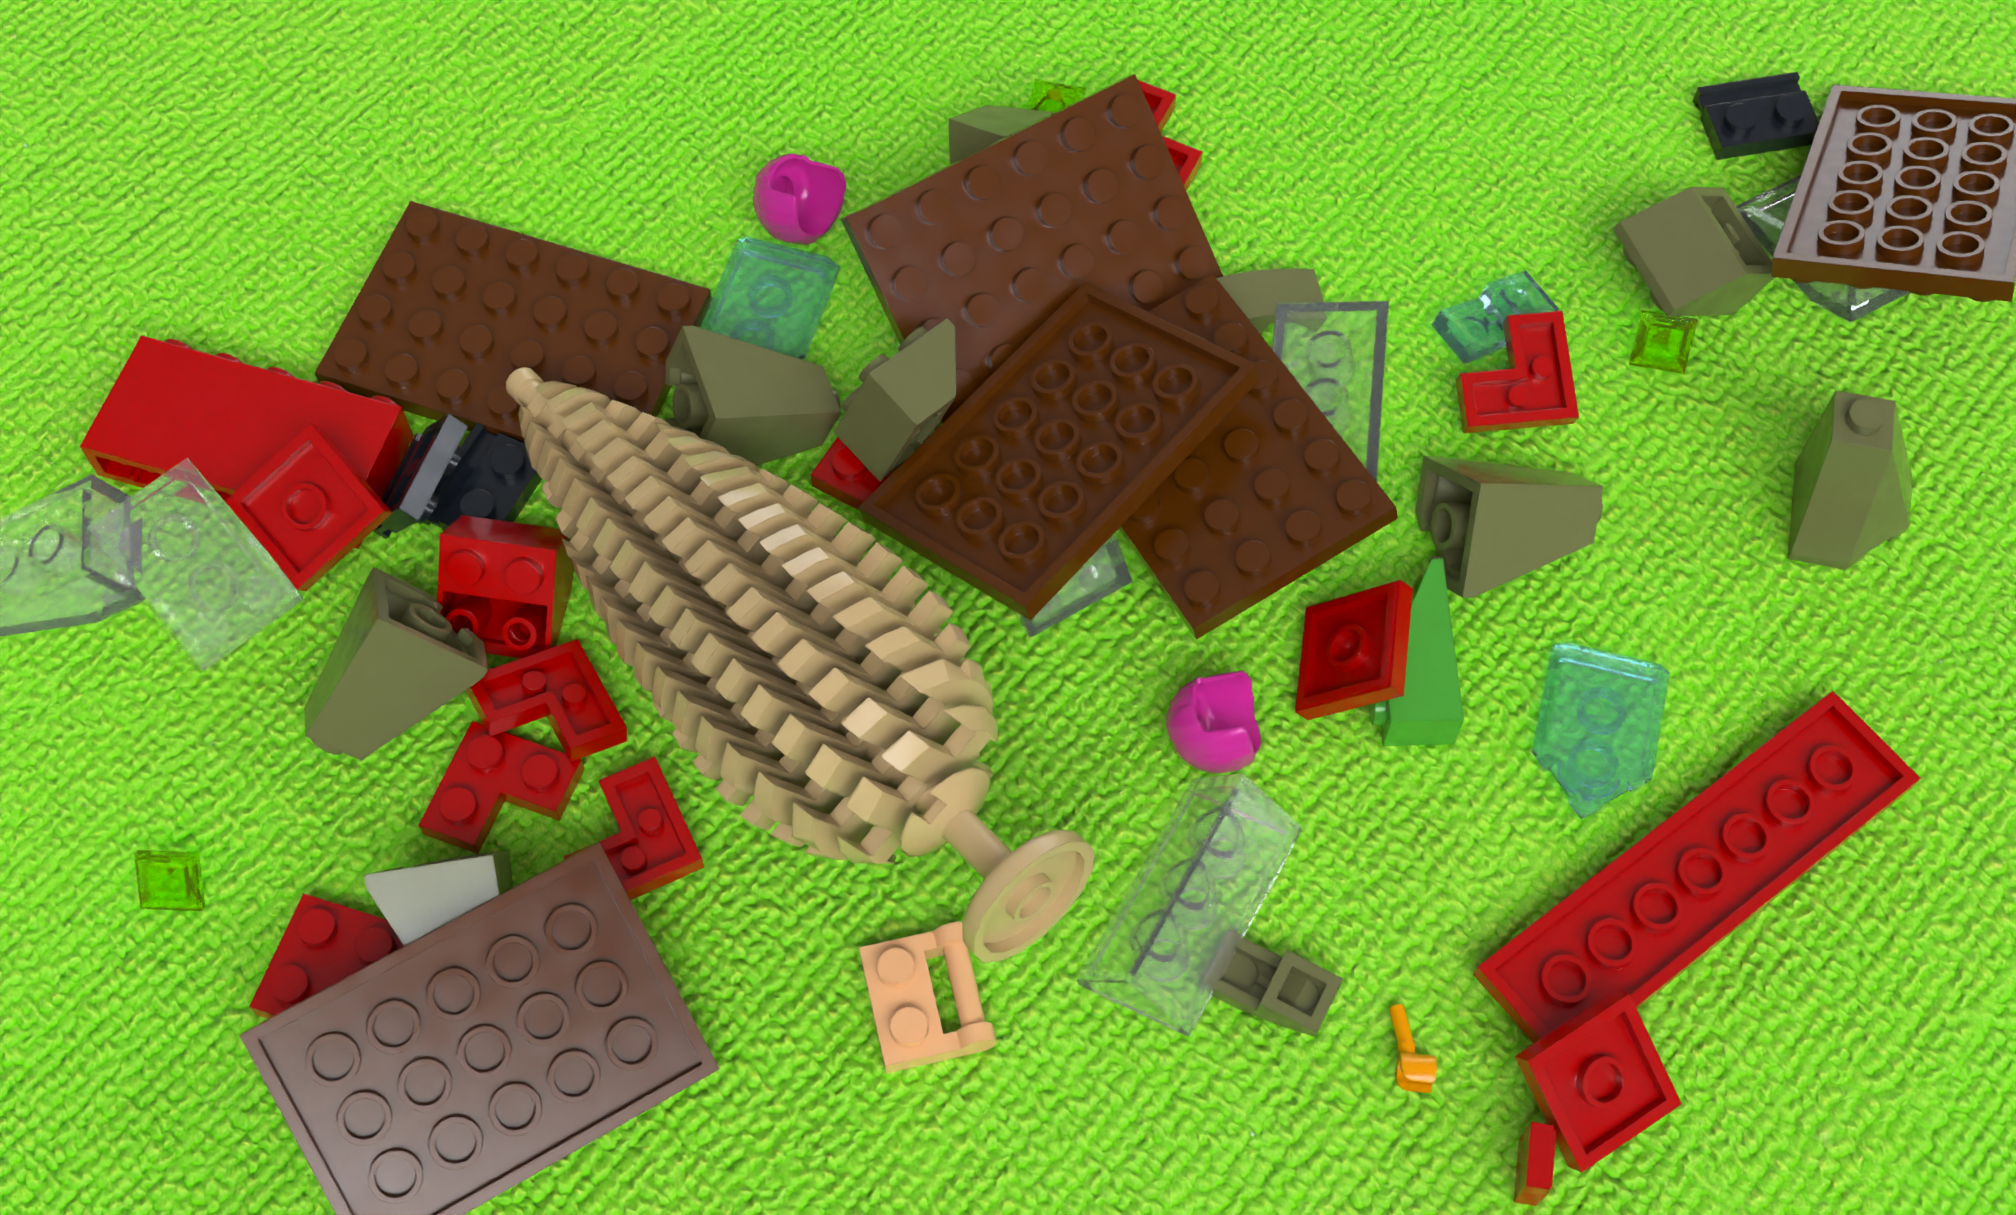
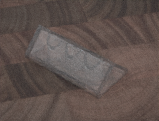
(1341, 365)
(1192, 901)

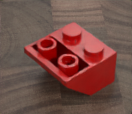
(505, 583)

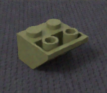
(1696, 253)
(900, 400)

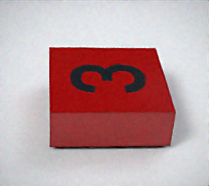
(1535, 1163)

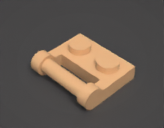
(906, 1004)

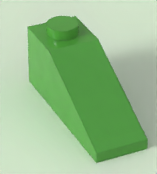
(1432, 696)

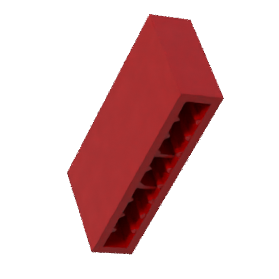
(231, 419)

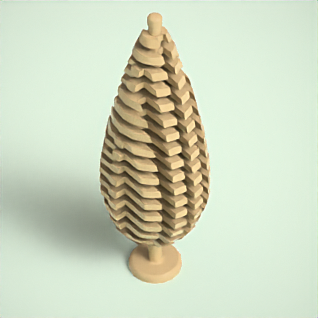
(789, 654)

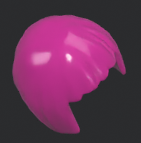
(798, 198)
(1215, 723)

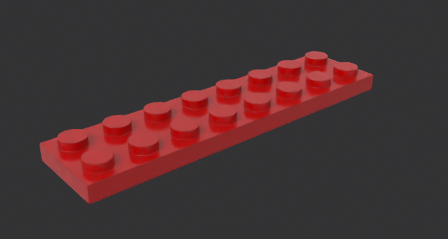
(1701, 871)

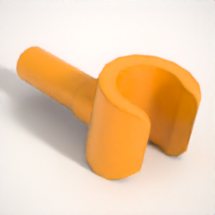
(1413, 1070)

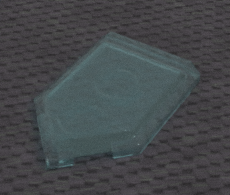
(771, 296)
(1599, 723)

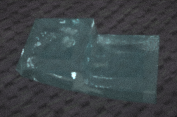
(1477, 325)

